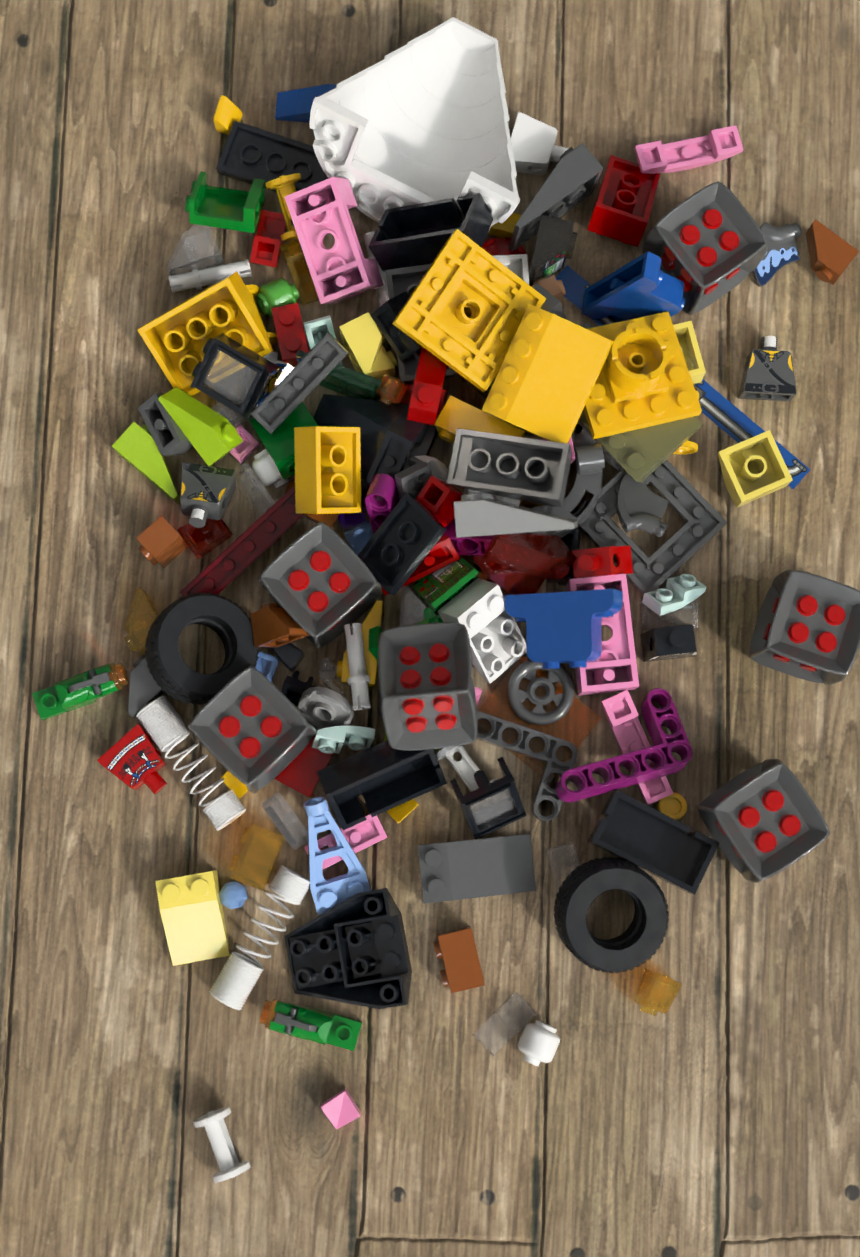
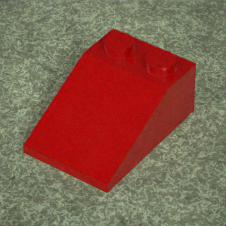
(623, 202)

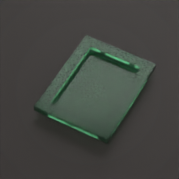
(349, 382)

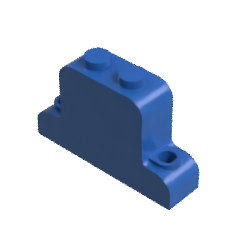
(635, 291)
(564, 624)

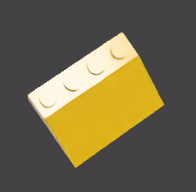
(182, 332)
(547, 375)

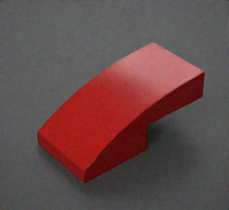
(268, 239)

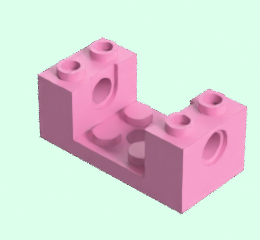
(336, 271)
(617, 664)

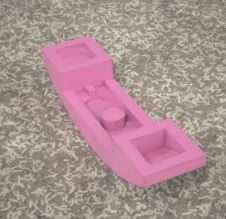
(689, 153)
(630, 738)

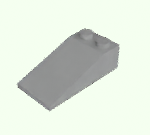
(494, 517)

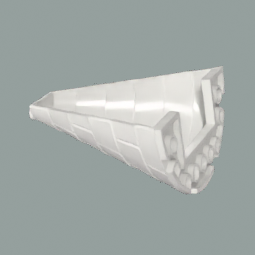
(422, 125)

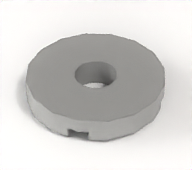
(319, 698)

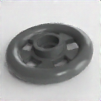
(538, 715)

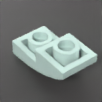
(677, 594)
(331, 739)

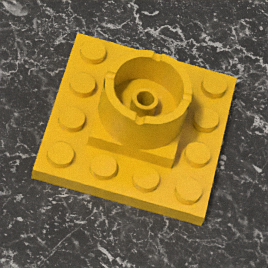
(467, 310)
(641, 378)

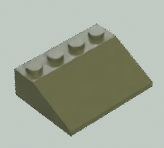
(647, 448)

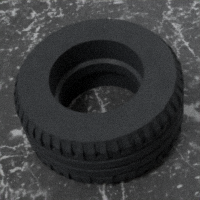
(164, 655)
(641, 937)

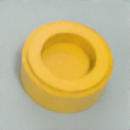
(673, 806)

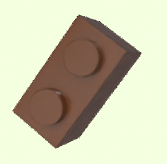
(161, 542)
(460, 960)

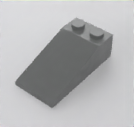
(564, 189)
(510, 466)
(476, 868)

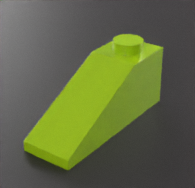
(205, 428)
(141, 451)

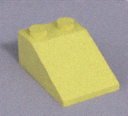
(193, 917)

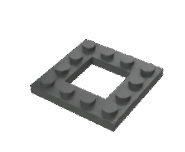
(700, 526)

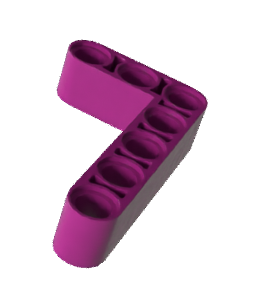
(383, 498)
(635, 761)

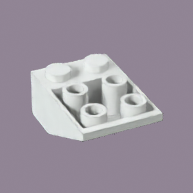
(492, 632)

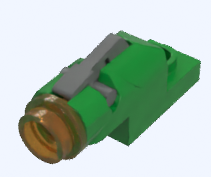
(80, 690)
(310, 1024)

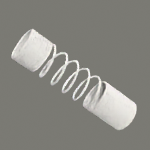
(169, 730)
(240, 972)

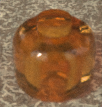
(391, 389)

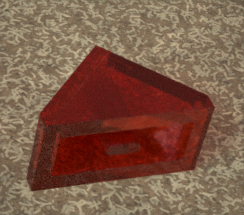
(207, 538)

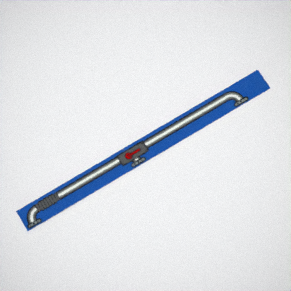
(712, 403)

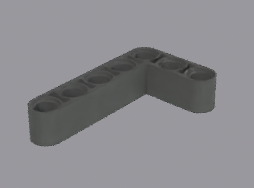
(547, 755)

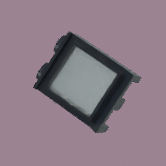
(233, 374)
(492, 803)

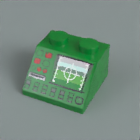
(444, 584)

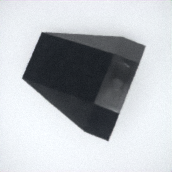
(384, 432)
(353, 953)

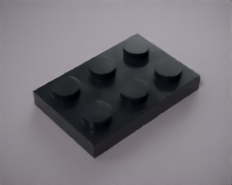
(401, 543)

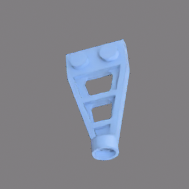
(338, 889)

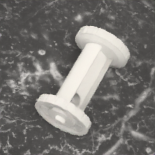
(465, 767)
(221, 1144)

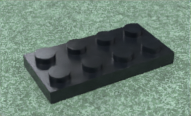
(266, 156)

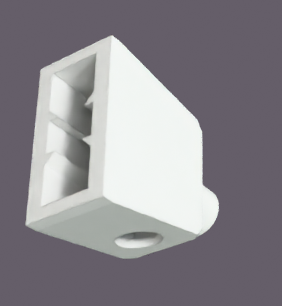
(534, 145)

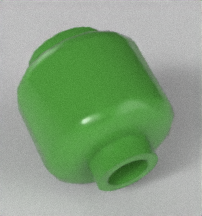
(276, 294)

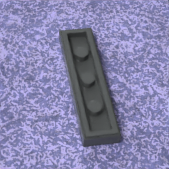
(299, 383)

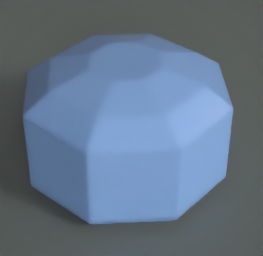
(233, 894)

